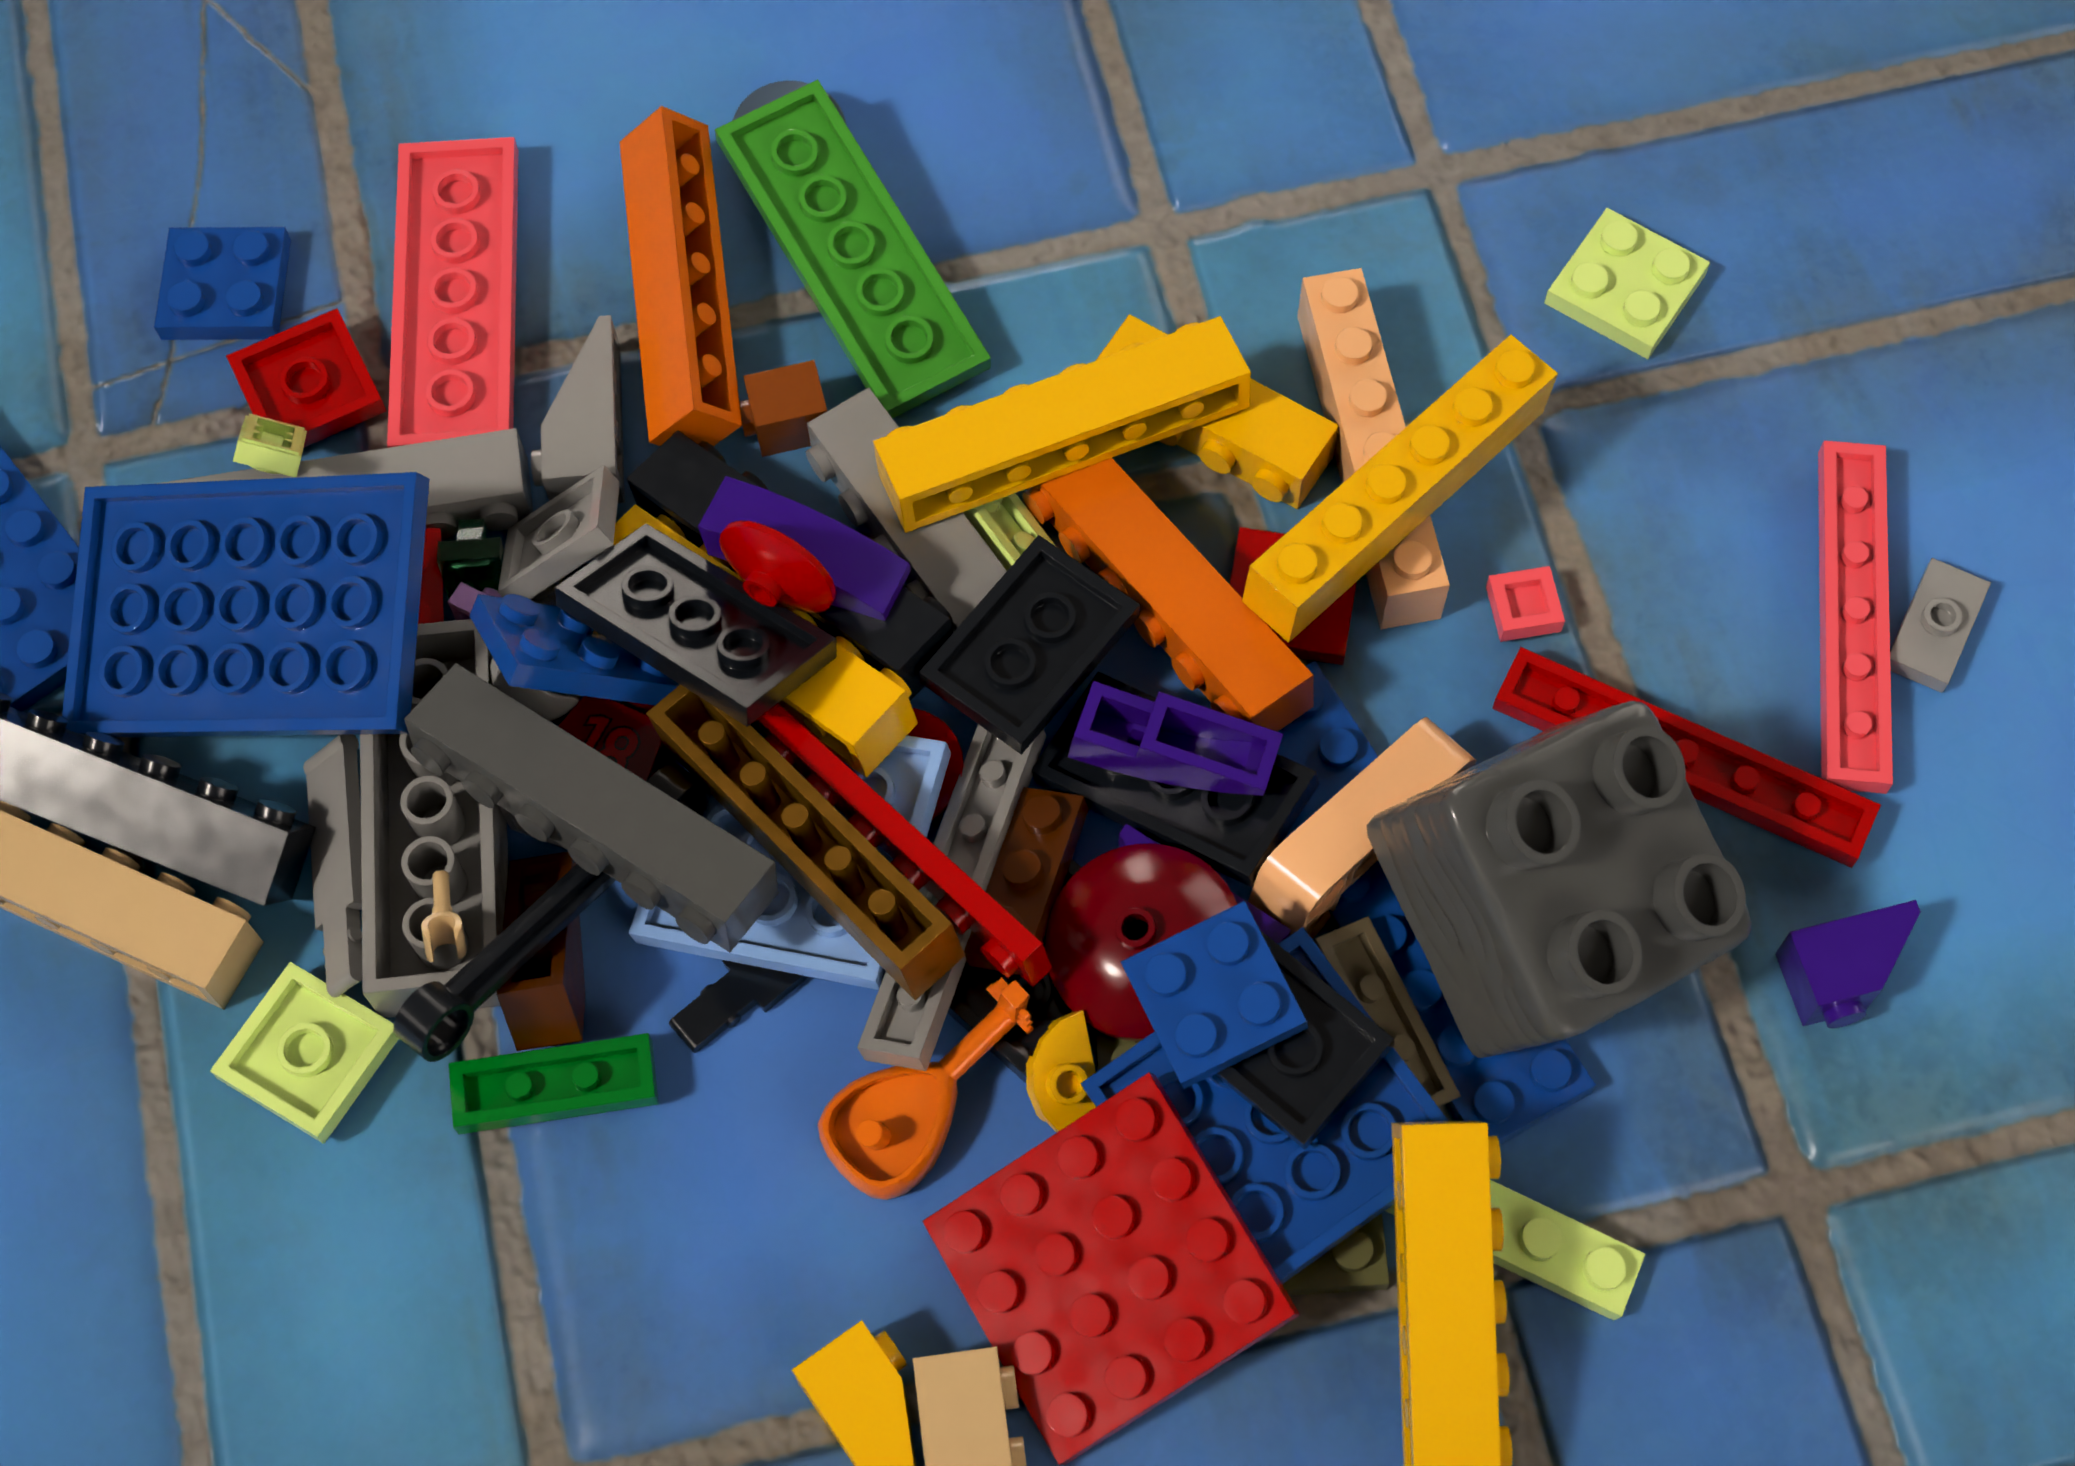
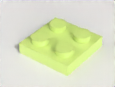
(1627, 283)
(306, 1053)

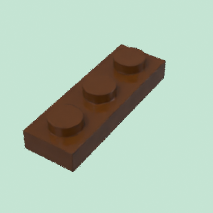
(1033, 861)

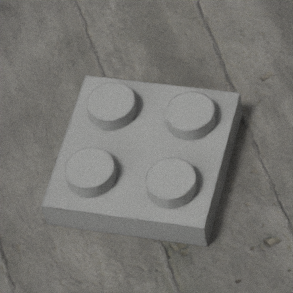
(560, 536)

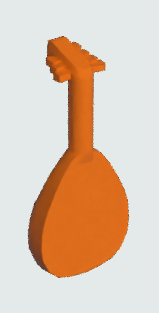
(895, 1121)

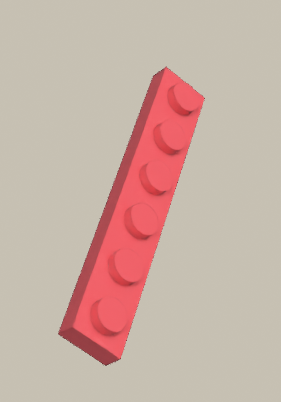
(1854, 617)

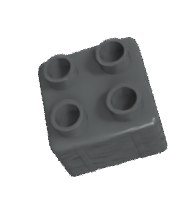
(1561, 880)

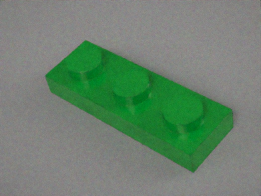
(553, 1083)

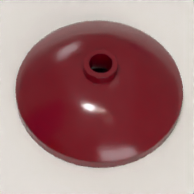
(1091, 920)

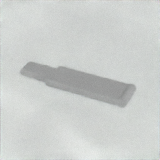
(337, 858)

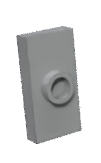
(1937, 624)

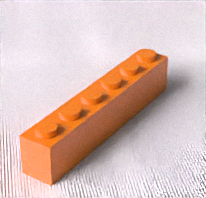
(679, 280)
(1181, 596)

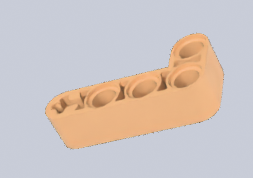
(1333, 847)

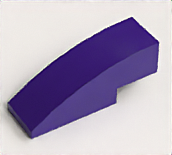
(862, 570)
(1174, 742)

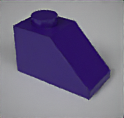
(1844, 963)

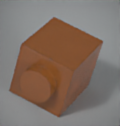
(781, 406)

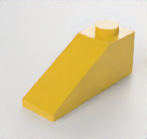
(861, 1396)

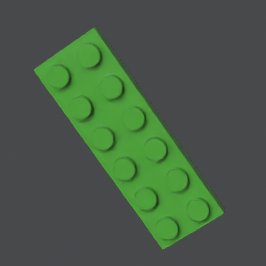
(852, 249)

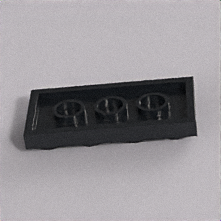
(695, 624)
(1220, 828)

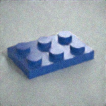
(555, 652)

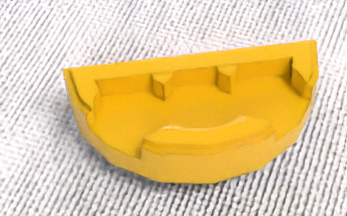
(1057, 1069)

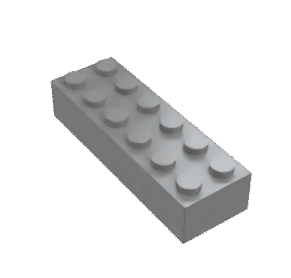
(422, 826)

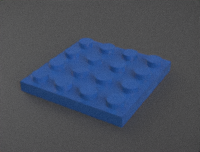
(1290, 1196)

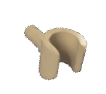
(442, 925)

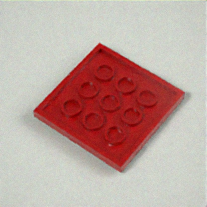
(1109, 1268)

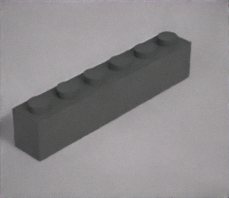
(592, 808)

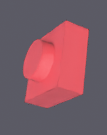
(1525, 603)

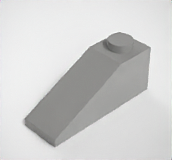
(585, 418)

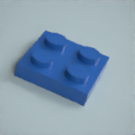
(222, 283)
(1214, 994)

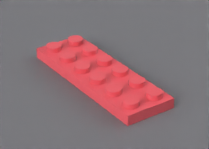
(453, 290)

